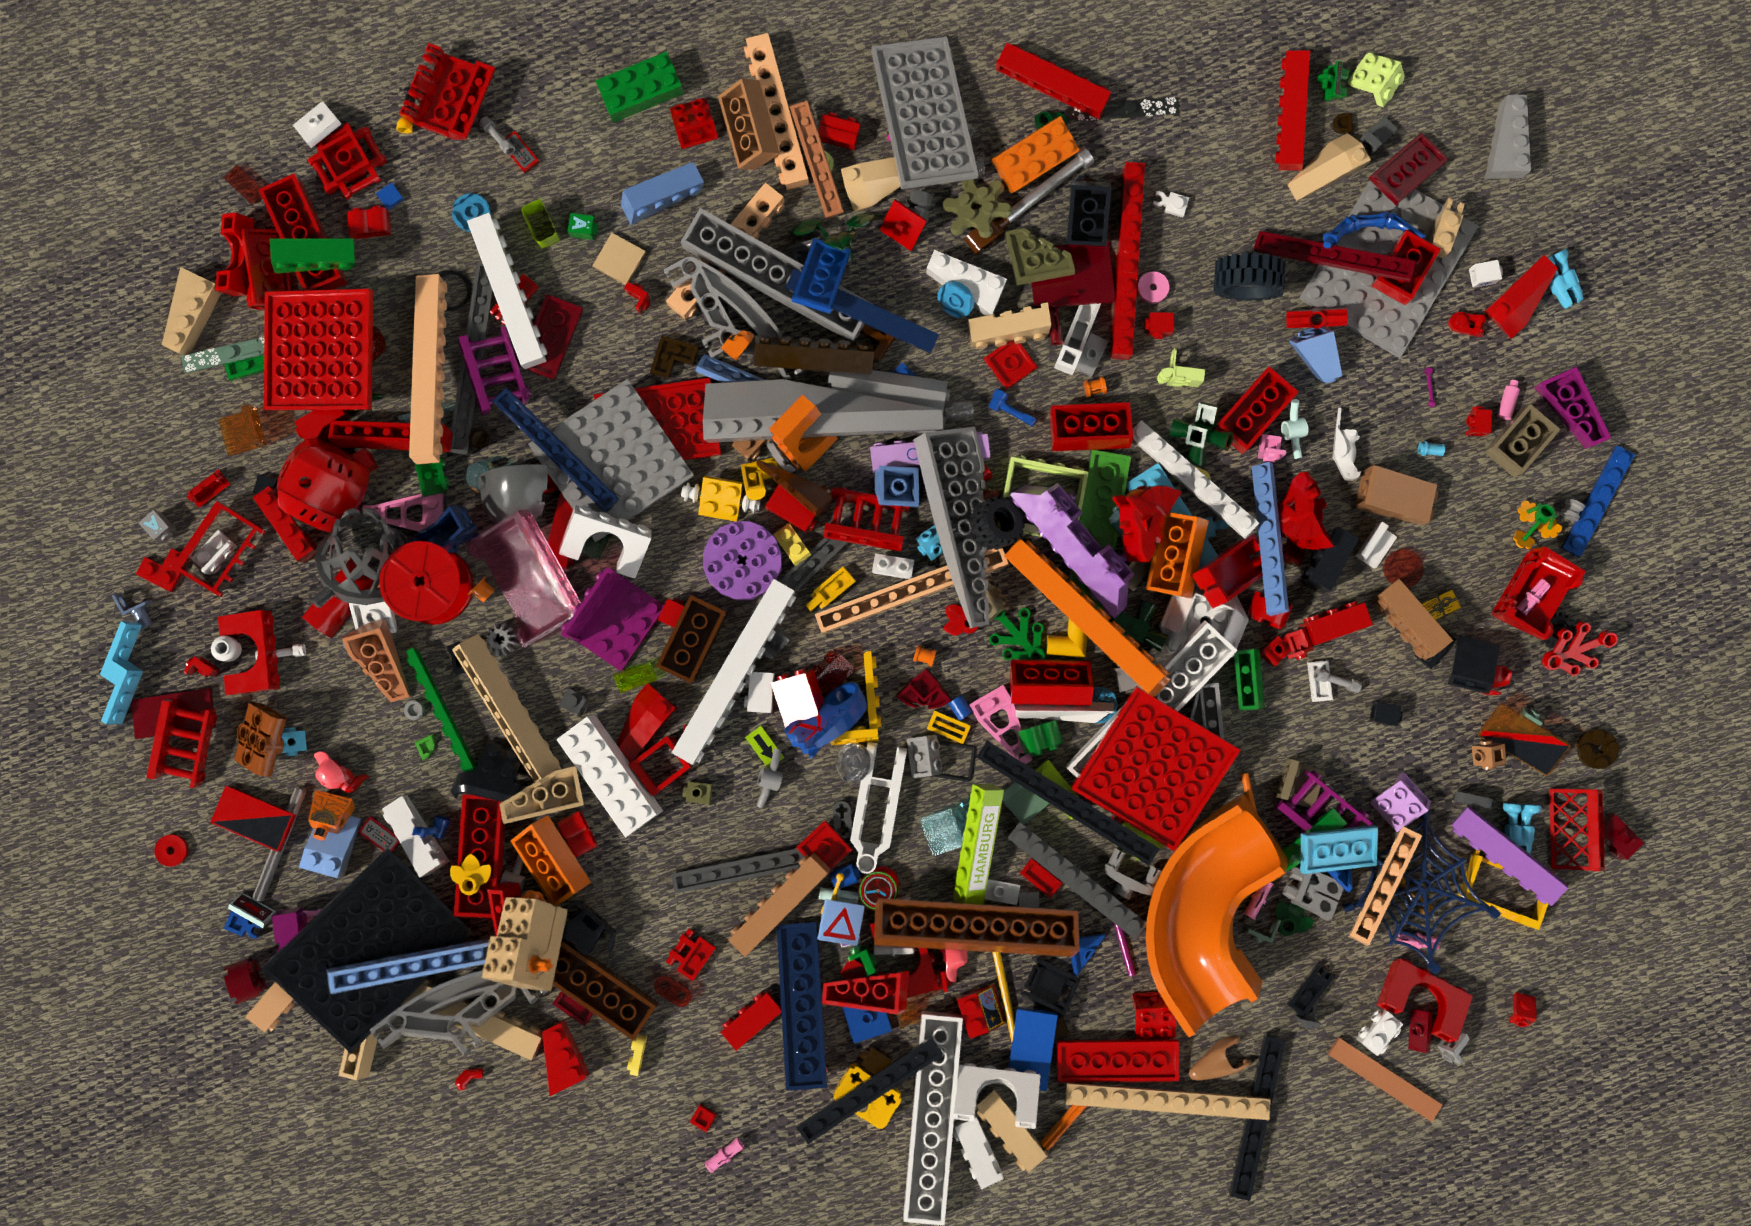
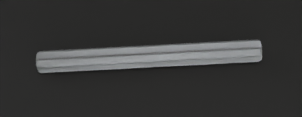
(274, 856)

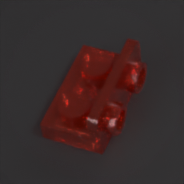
(832, 671)

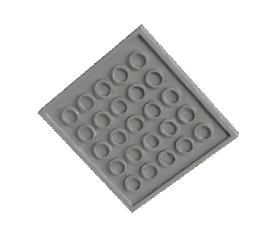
(623, 449)

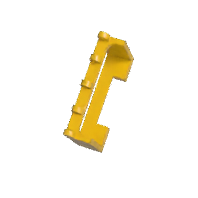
(1540, 908)

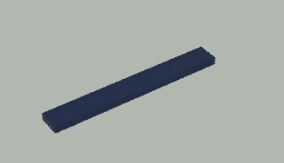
(878, 318)
(556, 450)

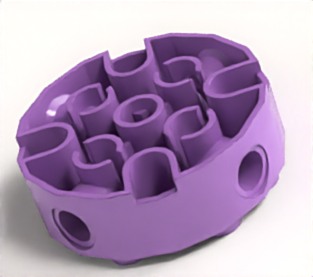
(723, 555)

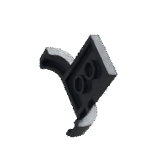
(493, 776)

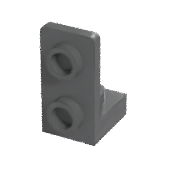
(1377, 135)

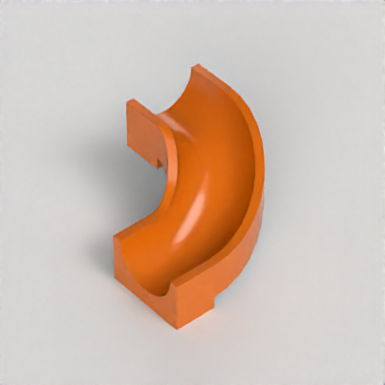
(1195, 909)

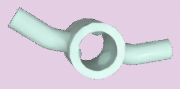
(1294, 428)

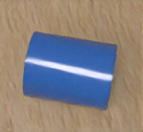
(960, 707)

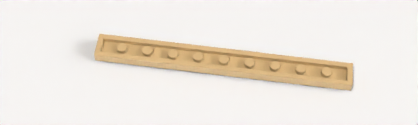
(1167, 1101)

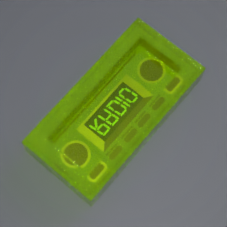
(635, 676)

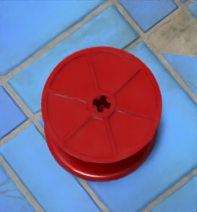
(426, 583)

